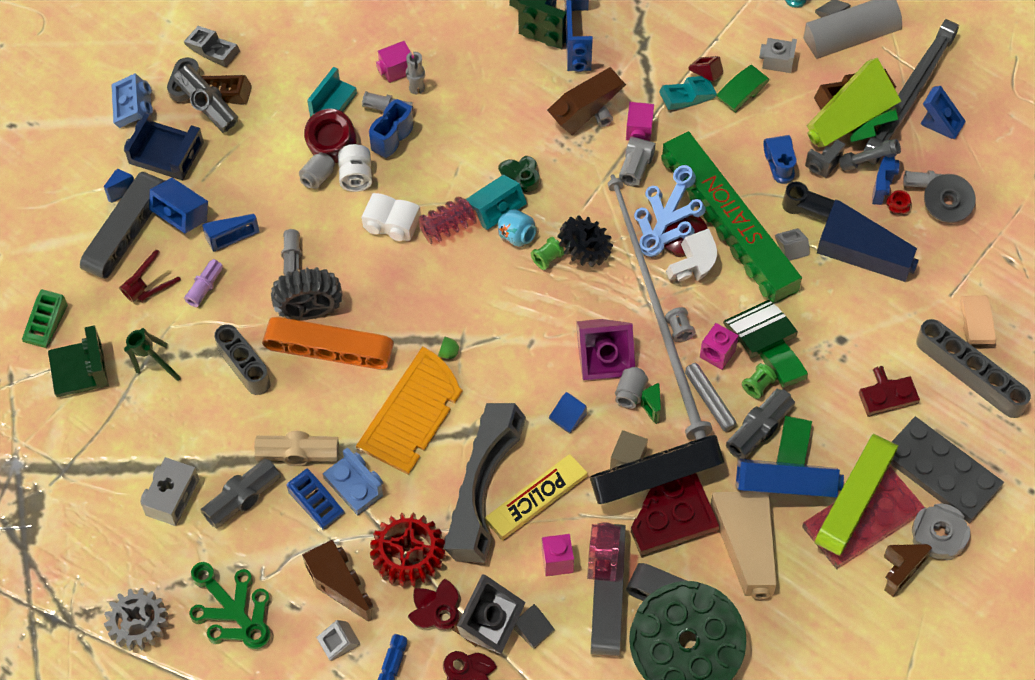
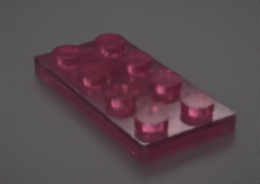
(887, 511)

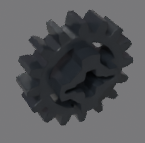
(585, 241)

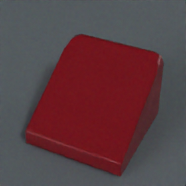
(707, 67)

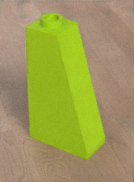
(857, 102)

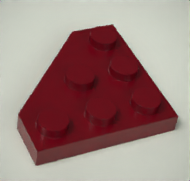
(673, 515)

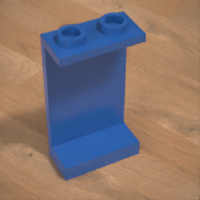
(577, 47)

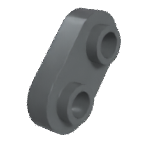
(172, 87)

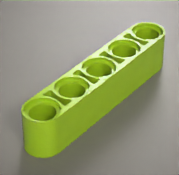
(856, 494)

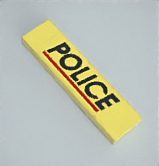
(536, 497)

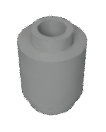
(316, 170)
(630, 387)

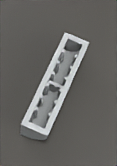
(852, 27)

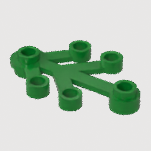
(231, 609)

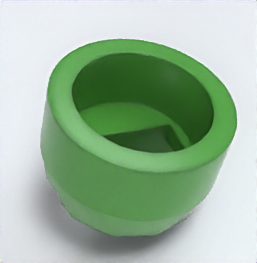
(449, 348)

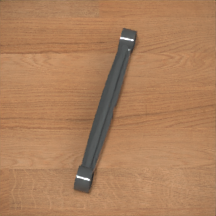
(915, 84)

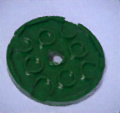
(680, 609)

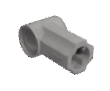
(637, 156)

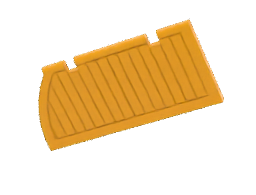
(411, 412)

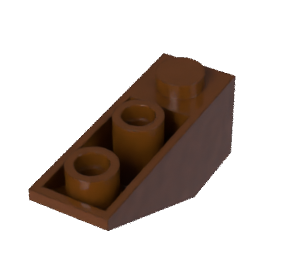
(331, 576)

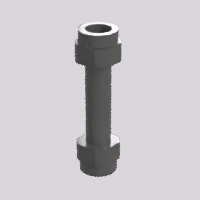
(850, 161)

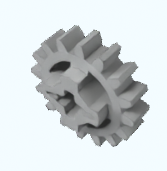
(136, 631)

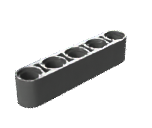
(120, 228)
(978, 379)
(608, 608)

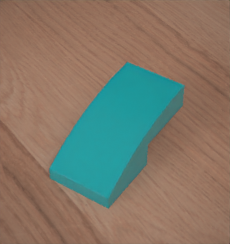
(690, 93)

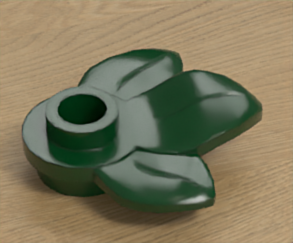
(522, 172)

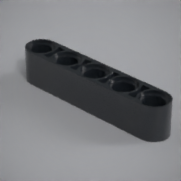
(656, 469)

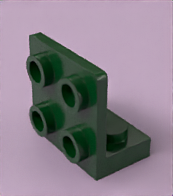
(79, 365)

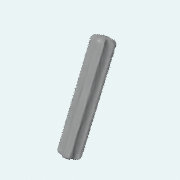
(710, 397)

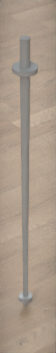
(698, 428)

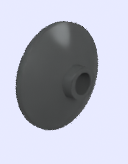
(955, 189)

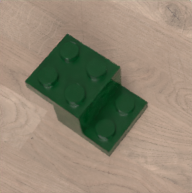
(541, 21)

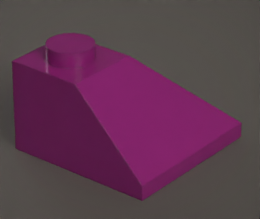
(605, 348)

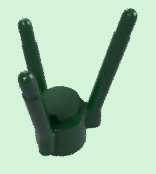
(140, 344)

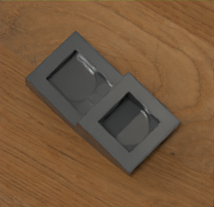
(211, 47)

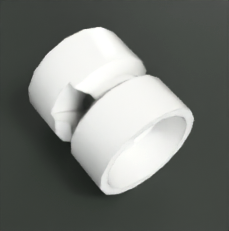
(355, 168)

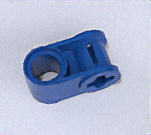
(781, 158)

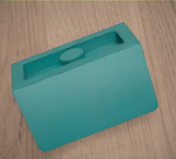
(331, 94)
(497, 199)

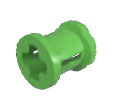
(547, 253)
(751, 382)

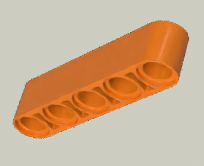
(328, 343)

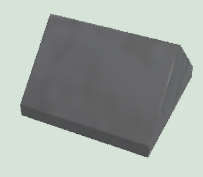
(490, 615)

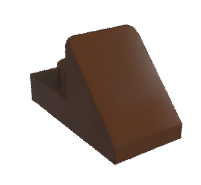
(906, 562)

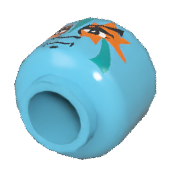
(517, 228)

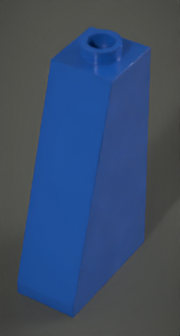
(788, 478)

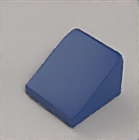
(117, 185)
(568, 412)

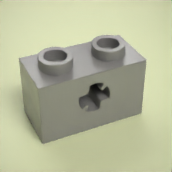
(162, 502)

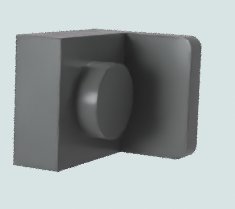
(827, 161)

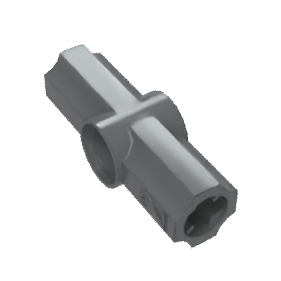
(196, 89)
(760, 423)
(240, 493)

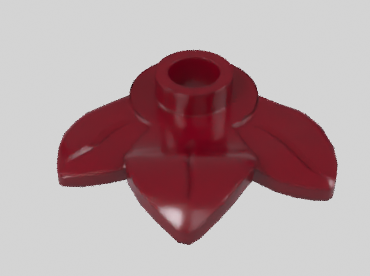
(433, 604)
(475, 666)

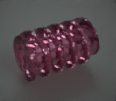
(446, 218)

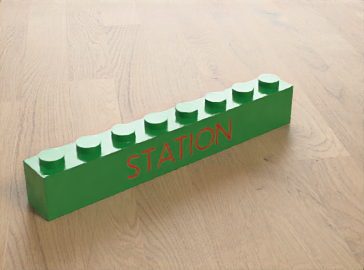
(733, 220)

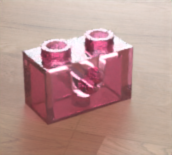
(603, 552)

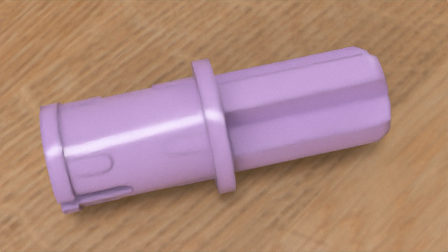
(203, 283)

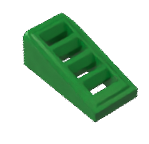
(45, 302)

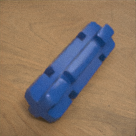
(393, 657)

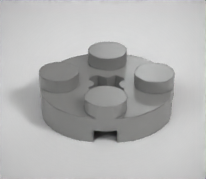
(955, 526)

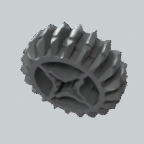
(306, 294)

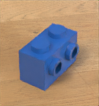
(178, 205)

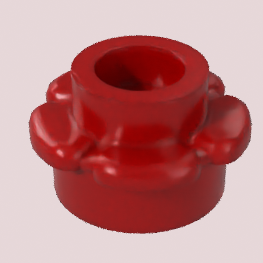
(899, 197)

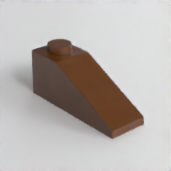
(585, 100)

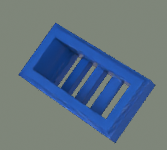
(229, 231)
(305, 484)

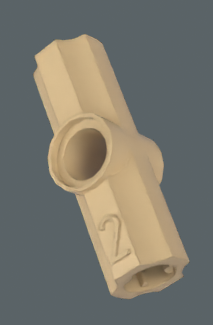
(297, 448)

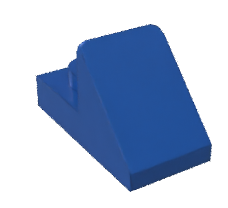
(942, 114)

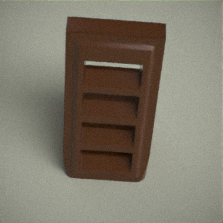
(239, 85)

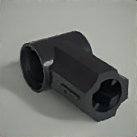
(807, 202)

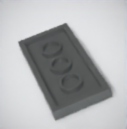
(944, 469)

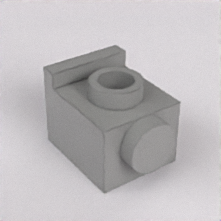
(778, 54)

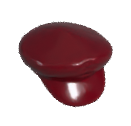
(329, 132)

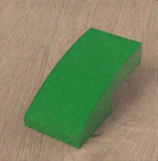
(741, 87)
(868, 129)
(785, 365)
(794, 440)

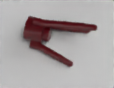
(134, 286)

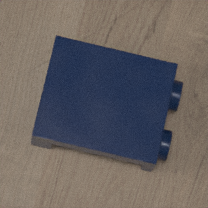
(163, 147)

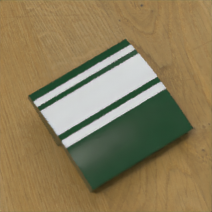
(761, 328)

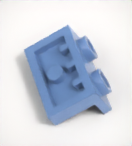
(130, 100)
(354, 482)

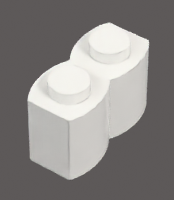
(391, 217)

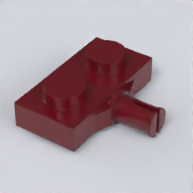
(888, 394)

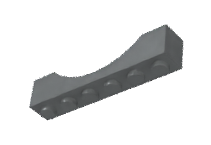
(497, 434)

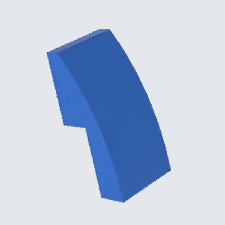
(886, 172)

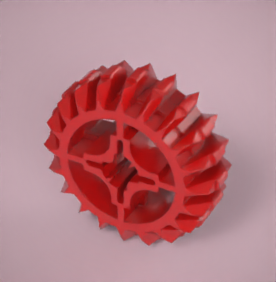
(386, 543)

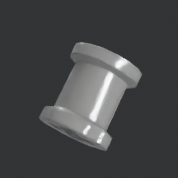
(689, 331)

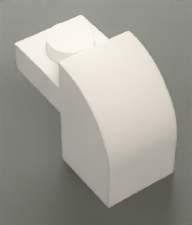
(700, 255)

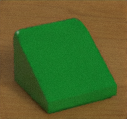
(651, 402)

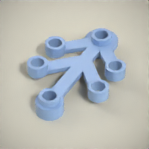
(668, 215)

